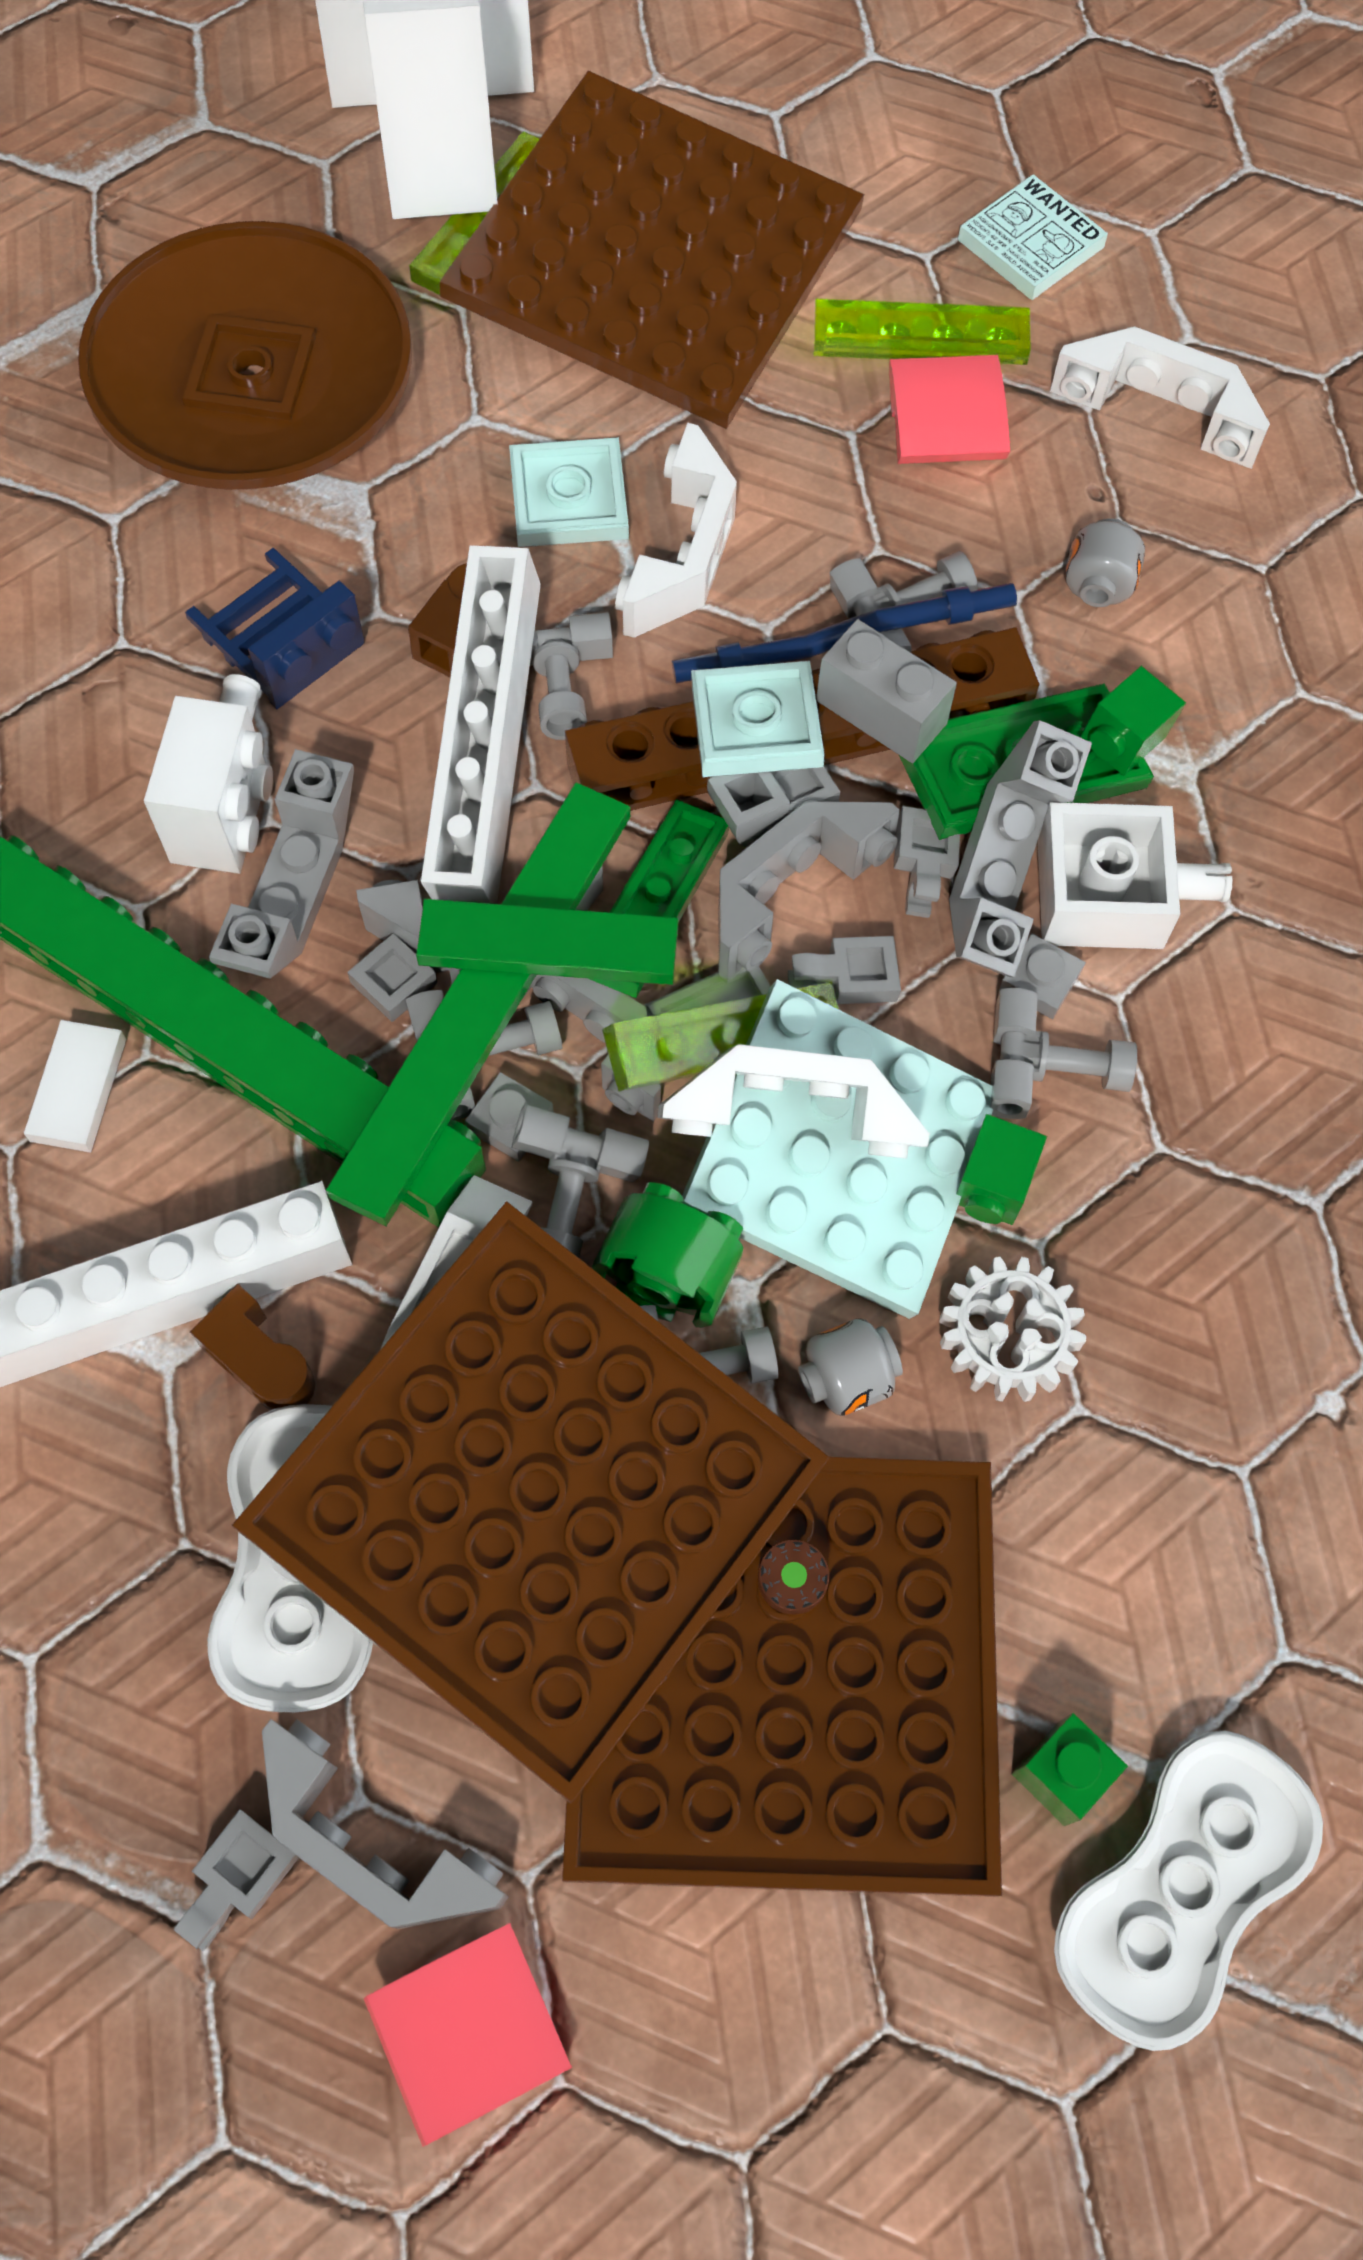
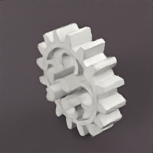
(991, 1299)

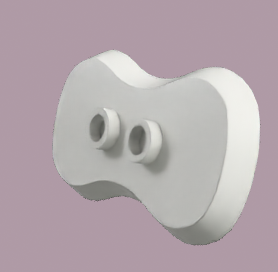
(270, 1634)
(1159, 1928)

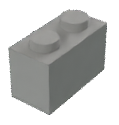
(885, 690)

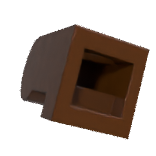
(436, 625)
(266, 1369)

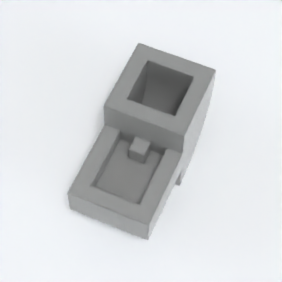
(761, 800)

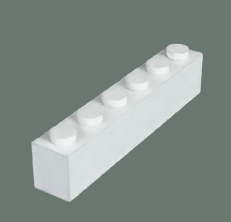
(482, 726)
(167, 1281)

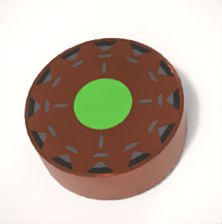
(793, 1577)

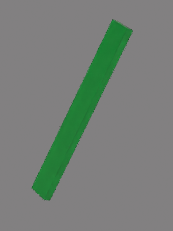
(471, 1018)

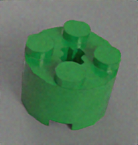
(671, 1254)

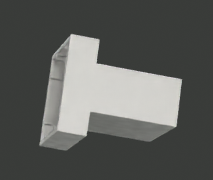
(431, 82)

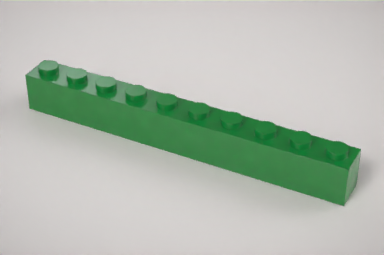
(210, 1022)

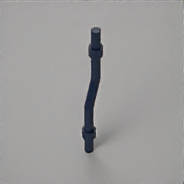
(954, 606)

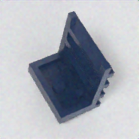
(291, 641)

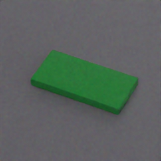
(971, 749)

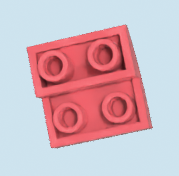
(949, 409)
(466, 2034)

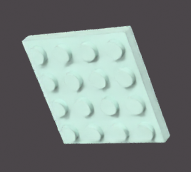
(818, 1194)

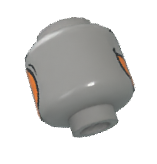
(1105, 560)
(850, 1367)

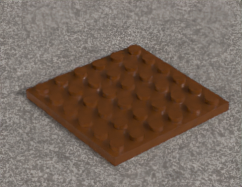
(653, 248)
(533, 1499)
(831, 1737)

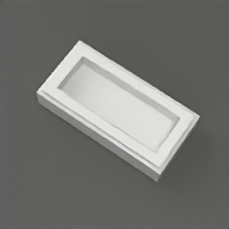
(75, 1086)

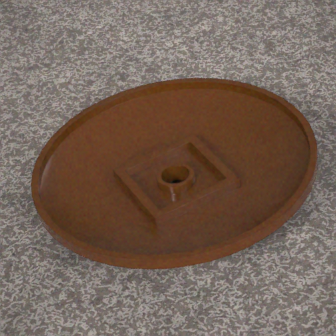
(208, 304)

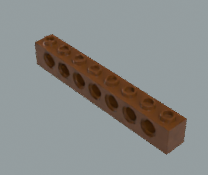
(669, 772)

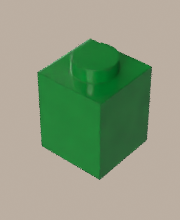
(1132, 720)
(1000, 1171)
(1069, 1770)

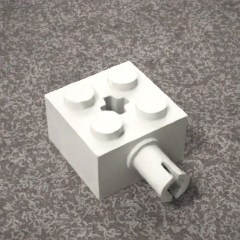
(210, 779)
(1116, 876)

